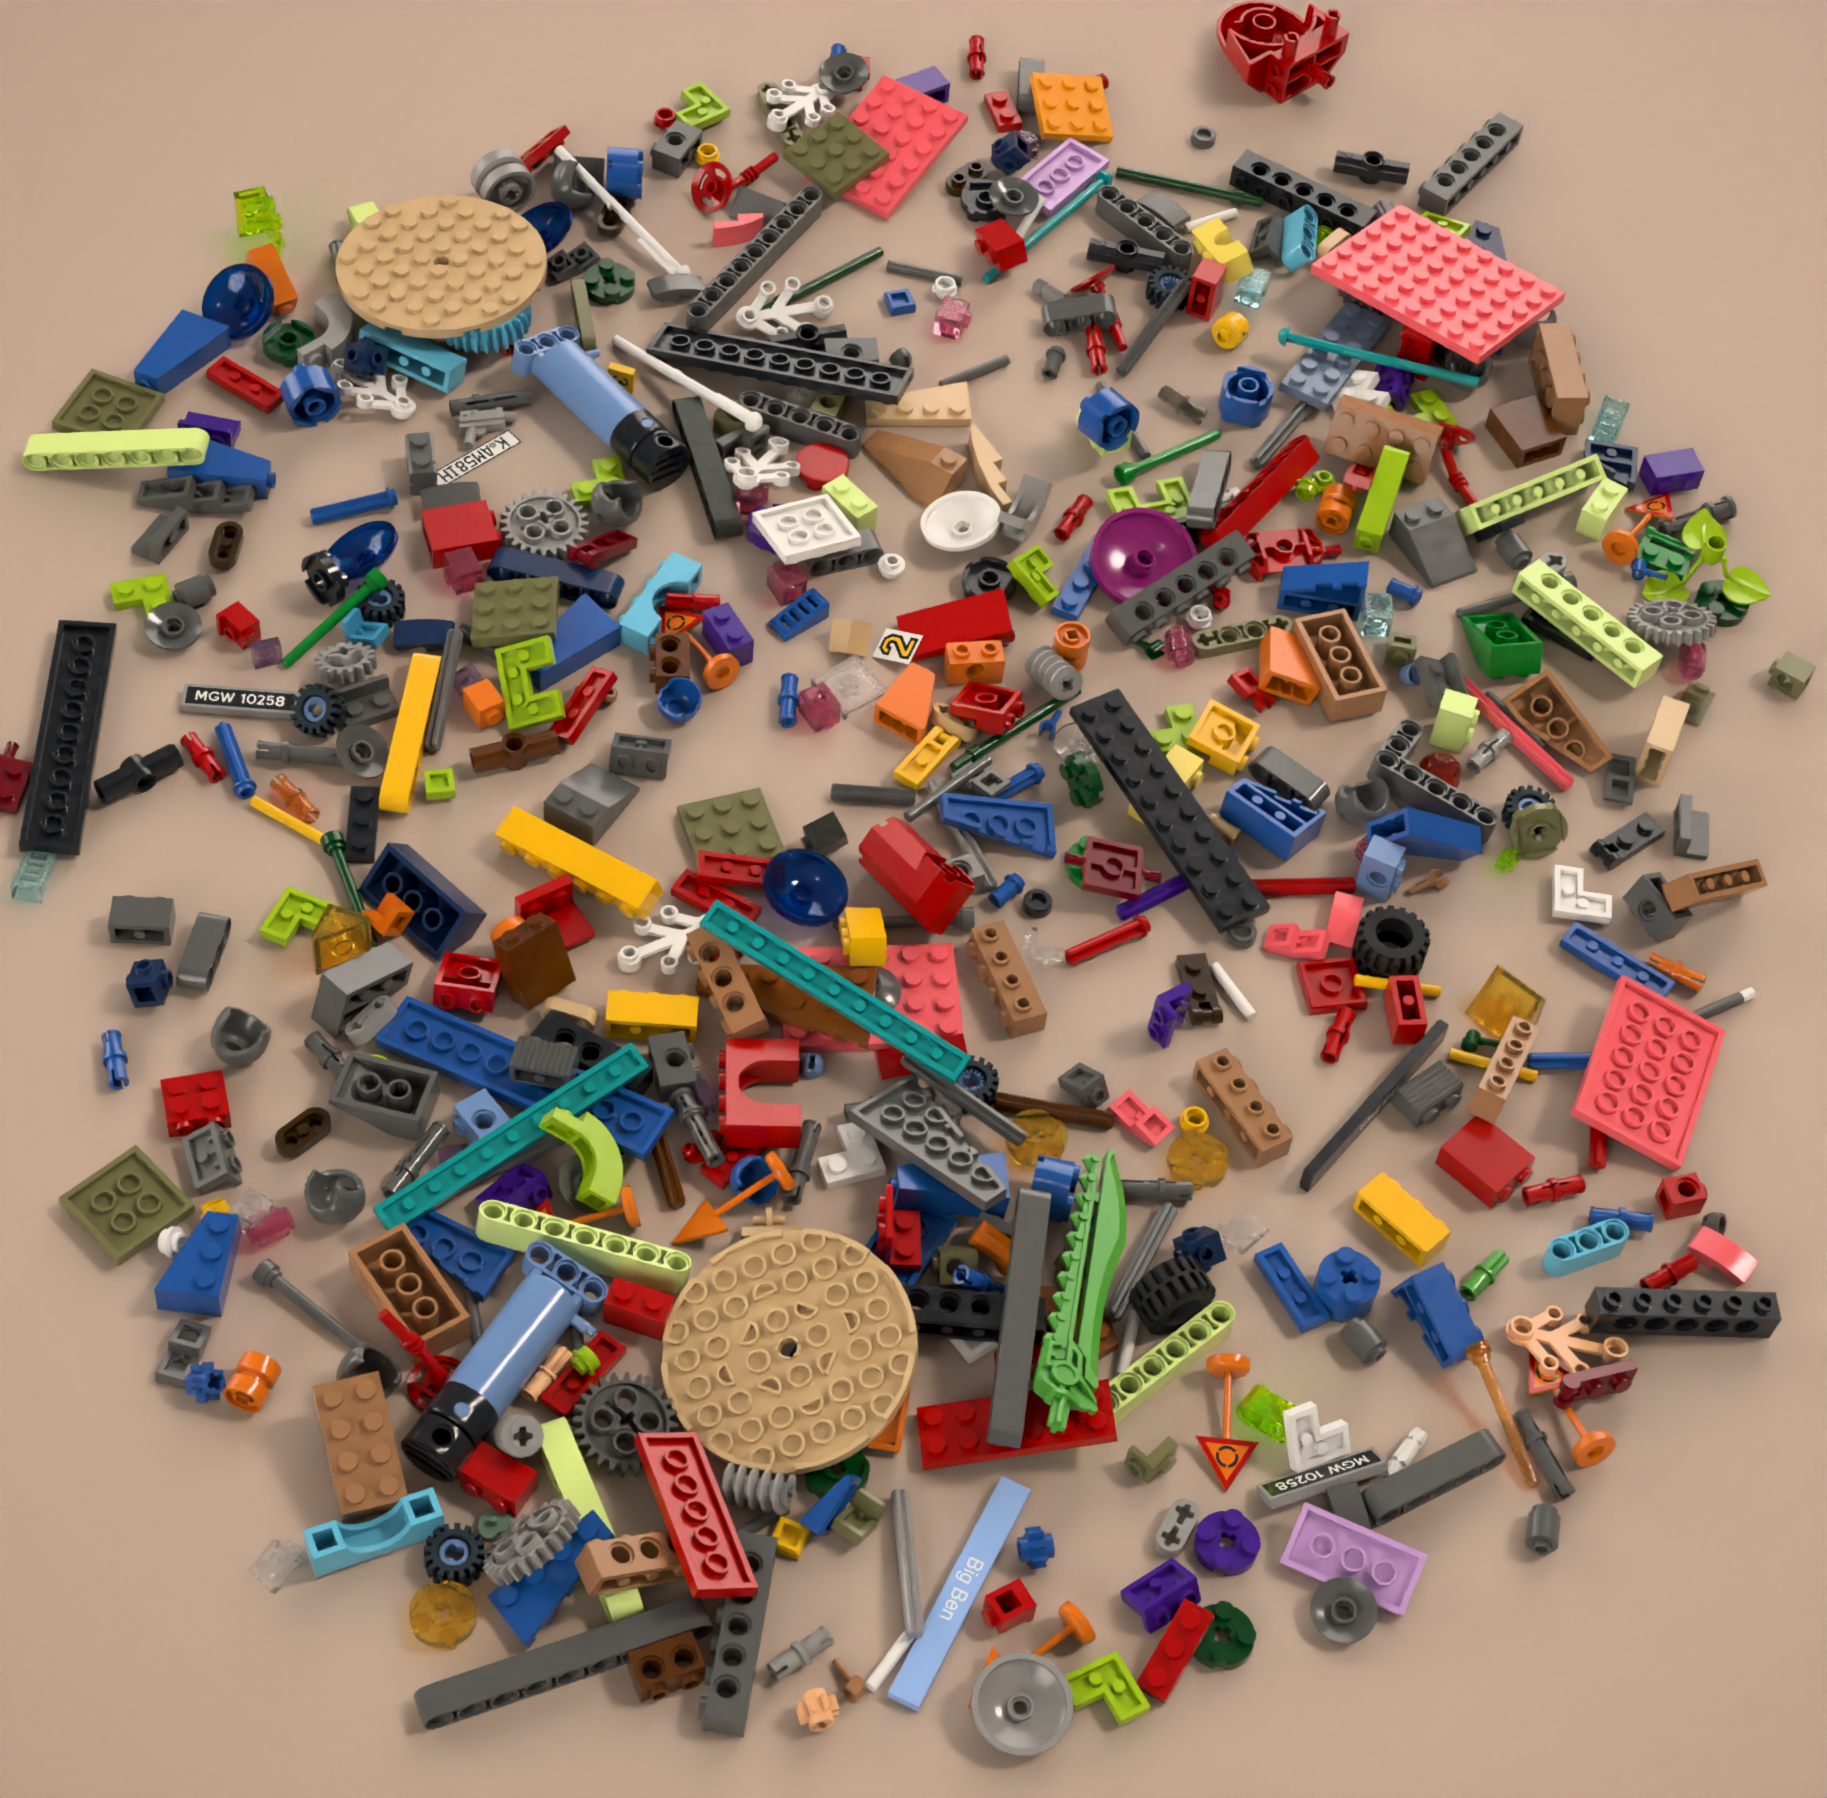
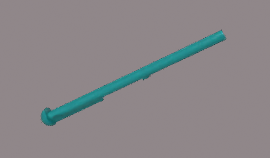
(1102, 178)
(1286, 336)

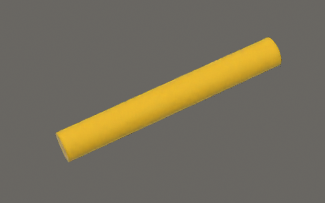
(286, 819)
(1380, 983)
(1483, 1062)

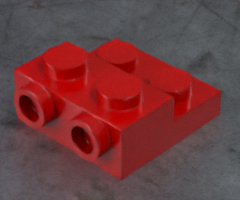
(990, 705)
(467, 983)
(195, 1102)

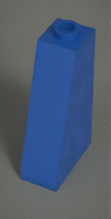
(181, 351)
(232, 467)
(582, 637)
(1428, 834)
(921, 1192)

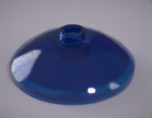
(551, 221)
(232, 293)
(364, 548)
(810, 877)

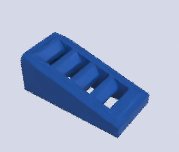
(812, 603)
(822, 1514)

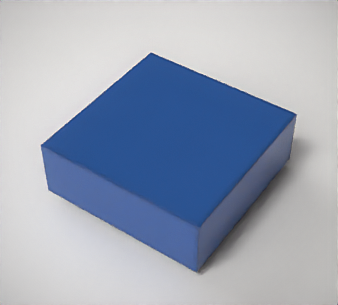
(899, 302)

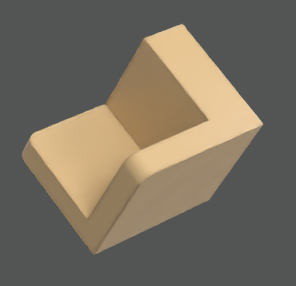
(850, 637)

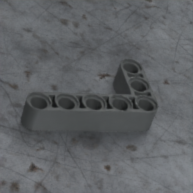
(1422, 788)

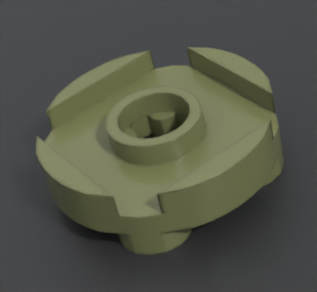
(1531, 817)

